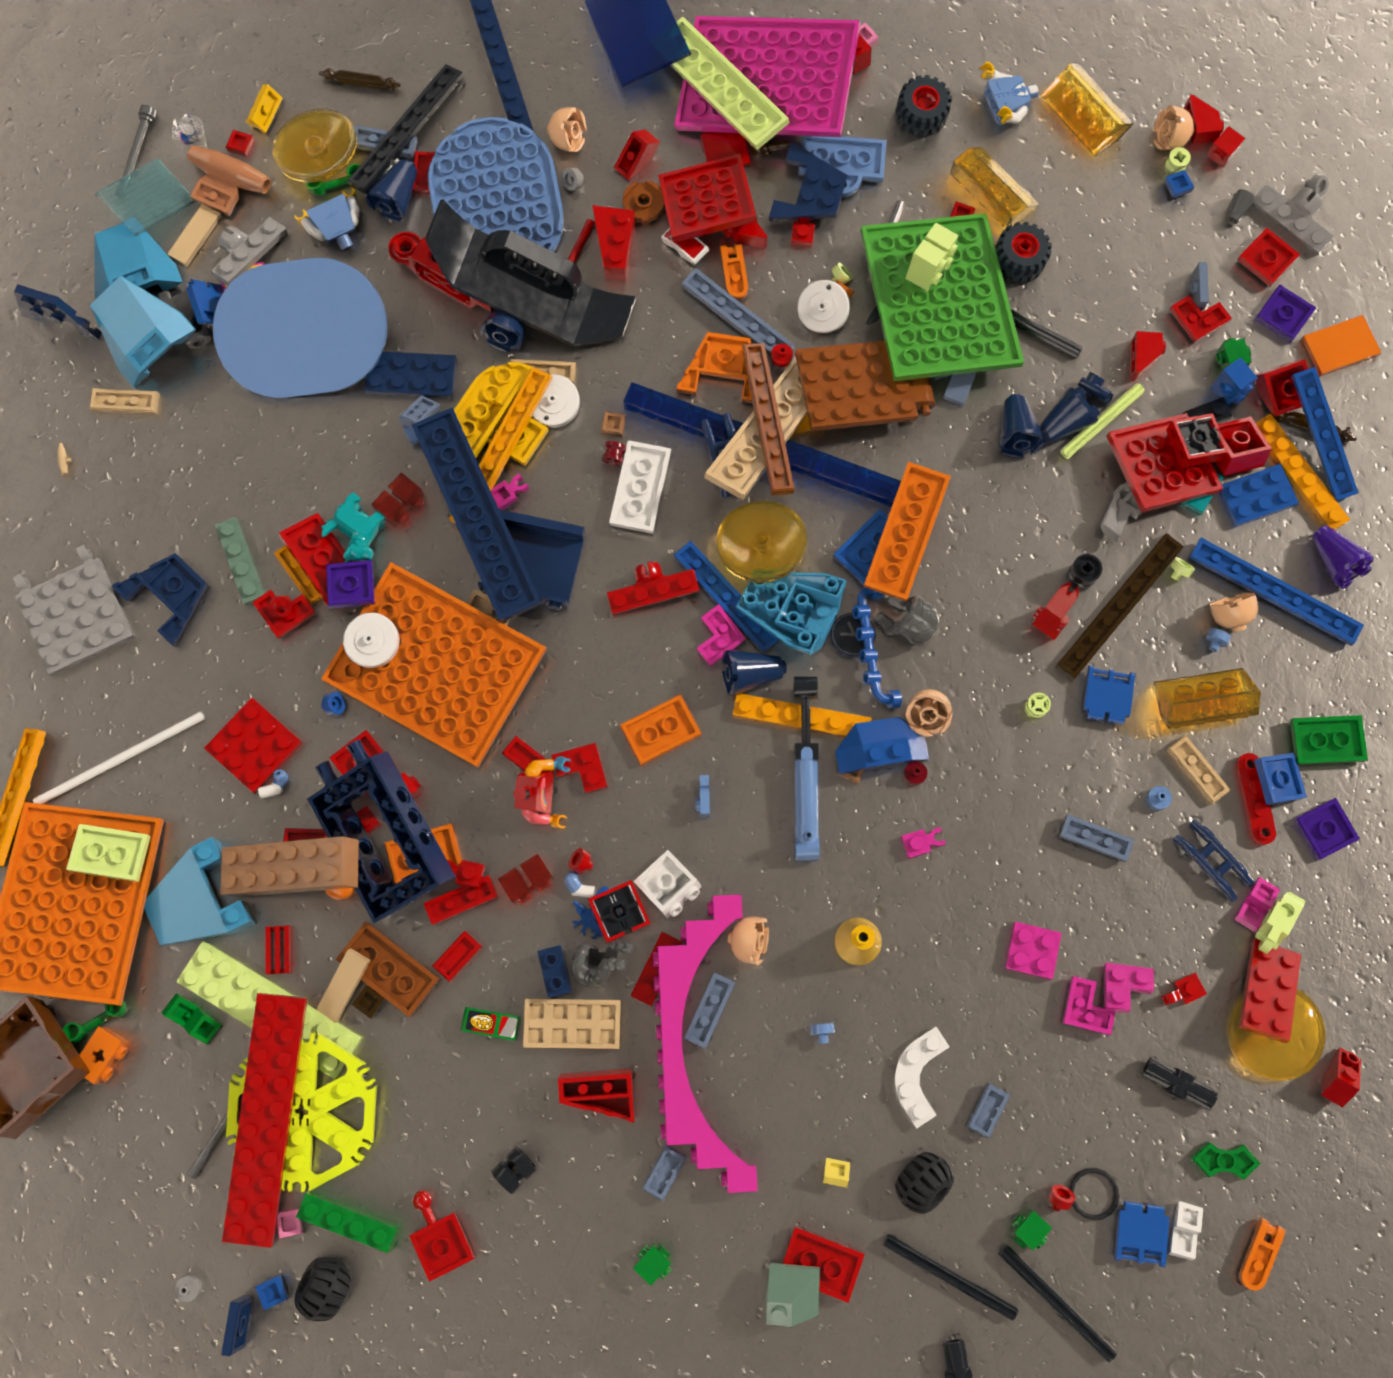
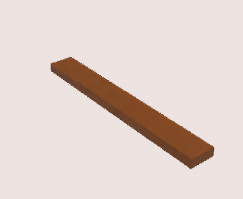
(768, 419)

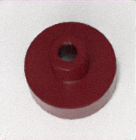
(915, 778)

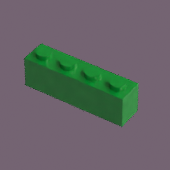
(349, 1221)

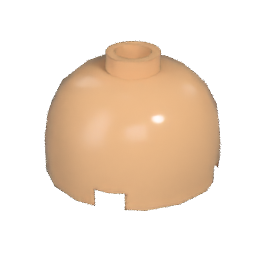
(1173, 128)
(566, 129)
(1235, 611)
(929, 712)
(749, 939)

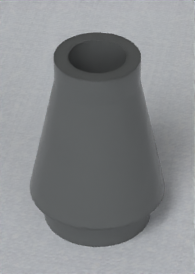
(1240, 204)

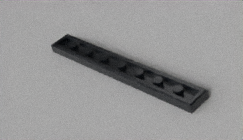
(405, 129)

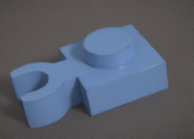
(702, 802)

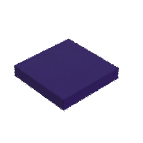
(1285, 313)
(350, 584)
(1326, 829)

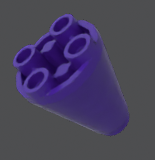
(1342, 556)

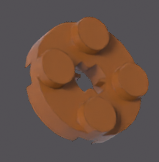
(647, 190)

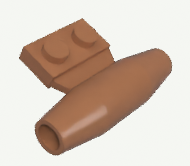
(223, 179)

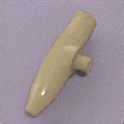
(63, 461)

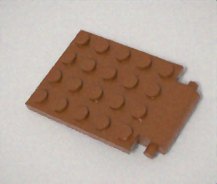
(856, 387)

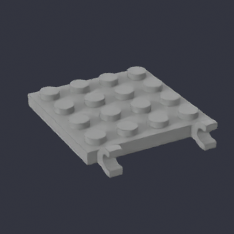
(73, 614)

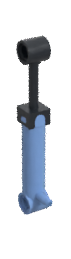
(806, 776)

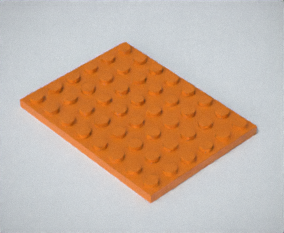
(451, 671)
(66, 928)

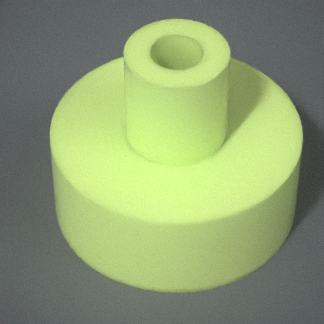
(841, 274)
(1181, 568)

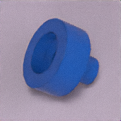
(333, 703)

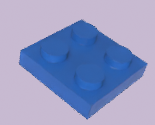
(1280, 778)

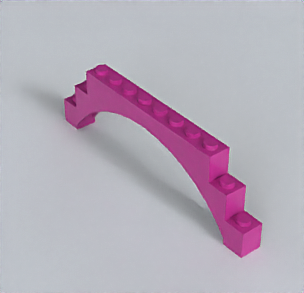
(682, 1116)

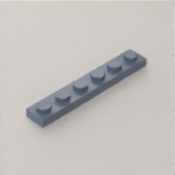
(733, 311)

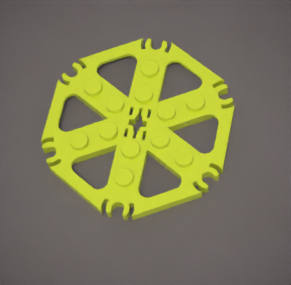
(321, 1123)

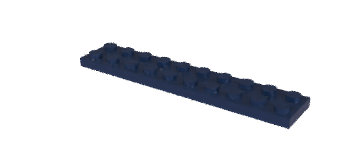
(476, 515)

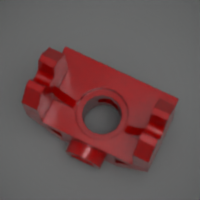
(1053, 617)

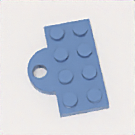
(857, 157)

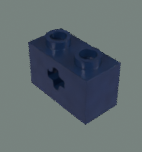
(555, 972)

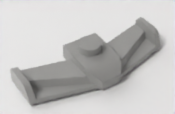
(1120, 508)

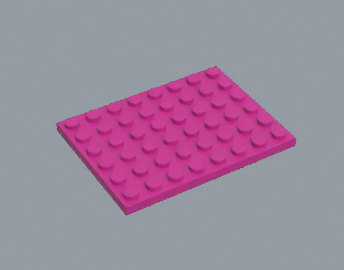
(792, 61)

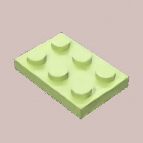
(108, 852)

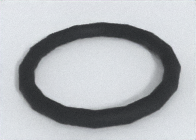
(1114, 1185)

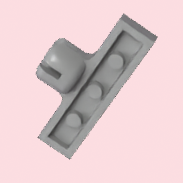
(1295, 215)
(246, 248)

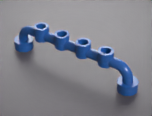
(869, 655)

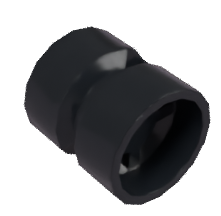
(1084, 571)
(507, 1176)

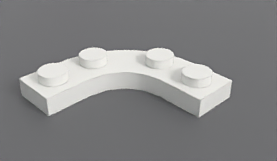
(908, 1075)

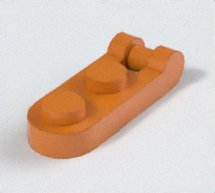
(734, 271)
(1260, 1255)

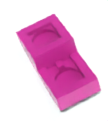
(1256, 904)

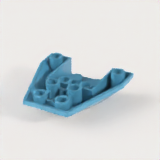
(133, 257)
(137, 327)
(795, 608)

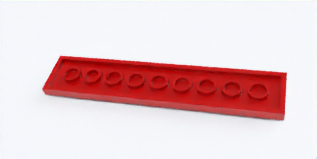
(264, 1120)

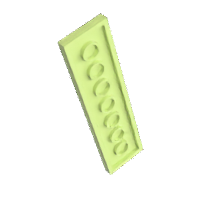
(728, 89)
(235, 989)

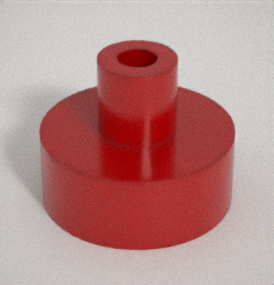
(781, 355)
(580, 861)
(1061, 1198)

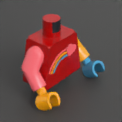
(535, 791)

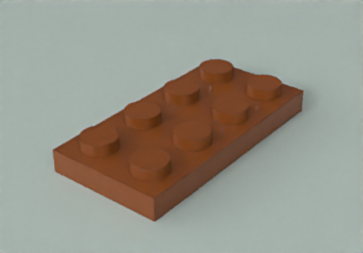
(391, 970)

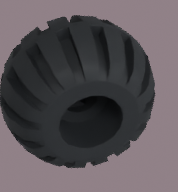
(924, 1182)
(322, 1289)

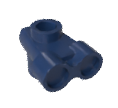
(1093, 387)

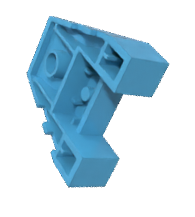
(185, 904)

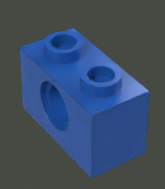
(1234, 382)

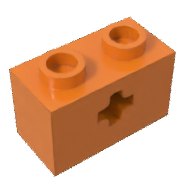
(113, 1048)

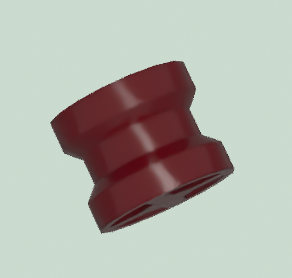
(613, 453)

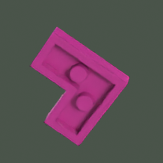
(725, 636)
(1120, 981)
(1080, 1011)

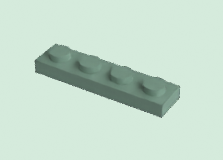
(240, 560)

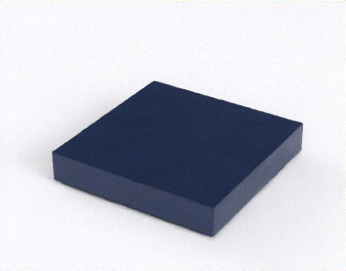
(237, 1325)

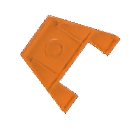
(718, 357)

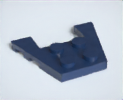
(819, 191)
(35, 304)
(172, 584)

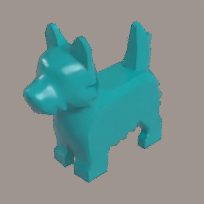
(357, 526)

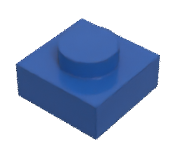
(1179, 184)
(272, 1292)

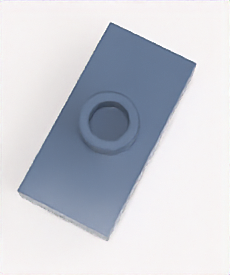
(1199, 285)
(419, 410)
(988, 1110)
(664, 1172)

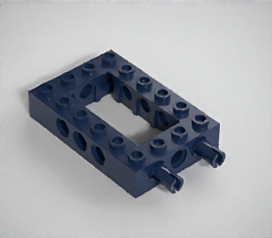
(400, 812)

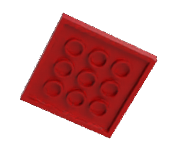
(707, 198)
(1153, 467)

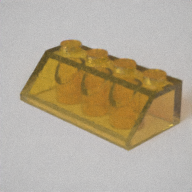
(1086, 109)
(992, 186)
(1207, 698)

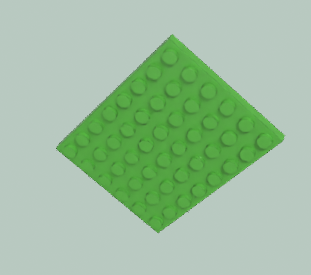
(956, 324)

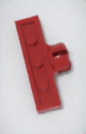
(652, 588)

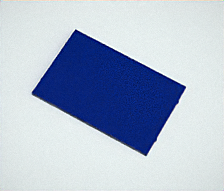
(638, 36)

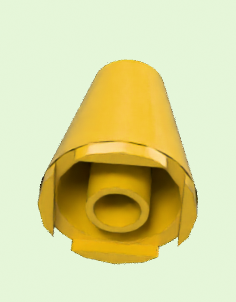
(849, 945)

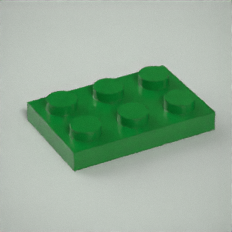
(1329, 739)

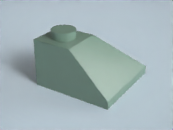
(792, 1294)

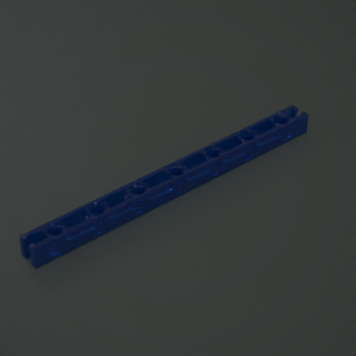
(801, 458)

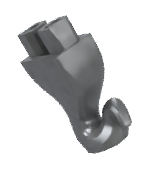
(182, 303)

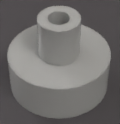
(572, 178)
(1318, 183)
(188, 1288)

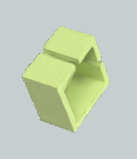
(932, 257)

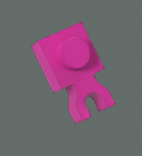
(506, 493)
(919, 843)

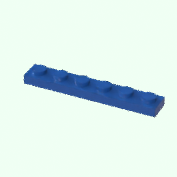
(1324, 434)
(723, 594)

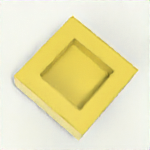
(836, 1172)

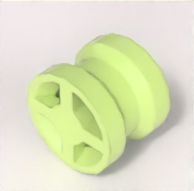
(1173, 165)
(1037, 701)

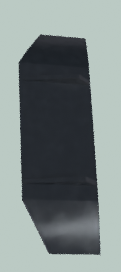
(525, 281)

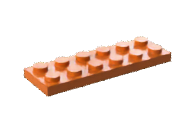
(907, 531)

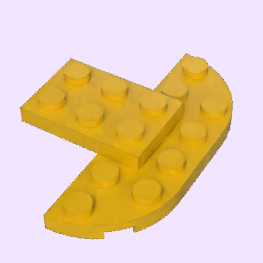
(488, 402)

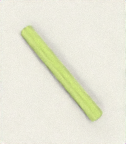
(1103, 420)

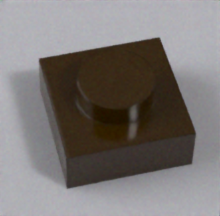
(368, 1001)

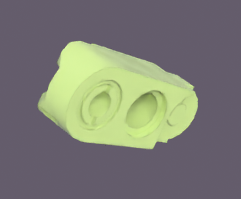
(1279, 921)

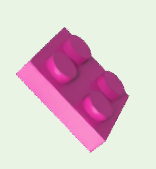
(1033, 950)

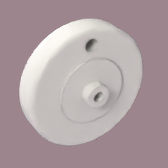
(823, 306)
(558, 403)
(371, 640)

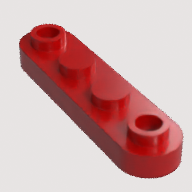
(1258, 814)

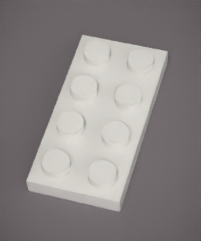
(640, 487)

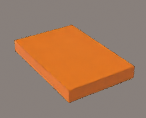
(1341, 345)
(660, 730)
(446, 840)

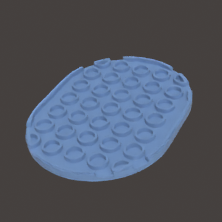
(499, 180)
(300, 328)

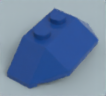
(880, 745)

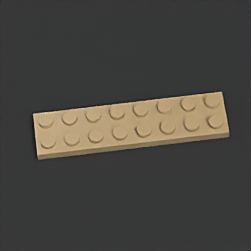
(742, 459)

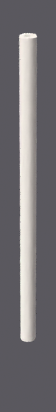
(116, 760)

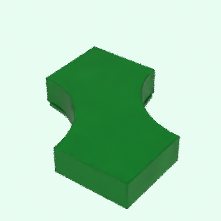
(1214, 1160)

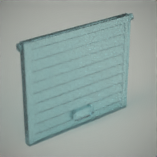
(145, 197)

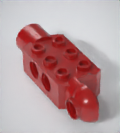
(424, 265)

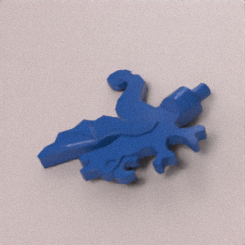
(587, 917)

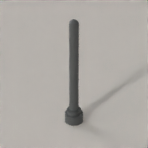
(146, 116)

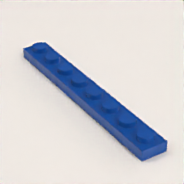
(1276, 591)

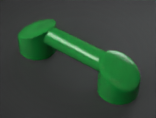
(319, 188)
(78, 1032)

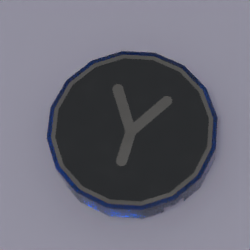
(844, 635)

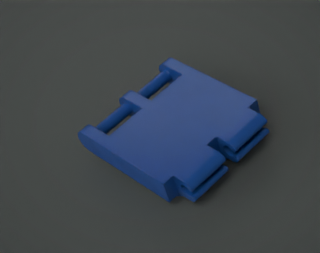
(204, 299)
(1108, 695)
(1142, 1233)

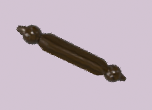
(359, 79)
(1299, 419)

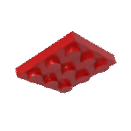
(253, 745)

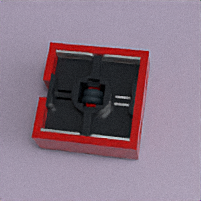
(1197, 440)
(618, 911)

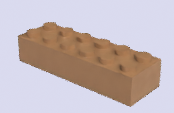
(289, 867)

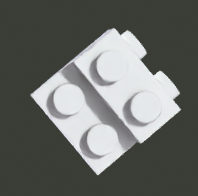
(668, 885)

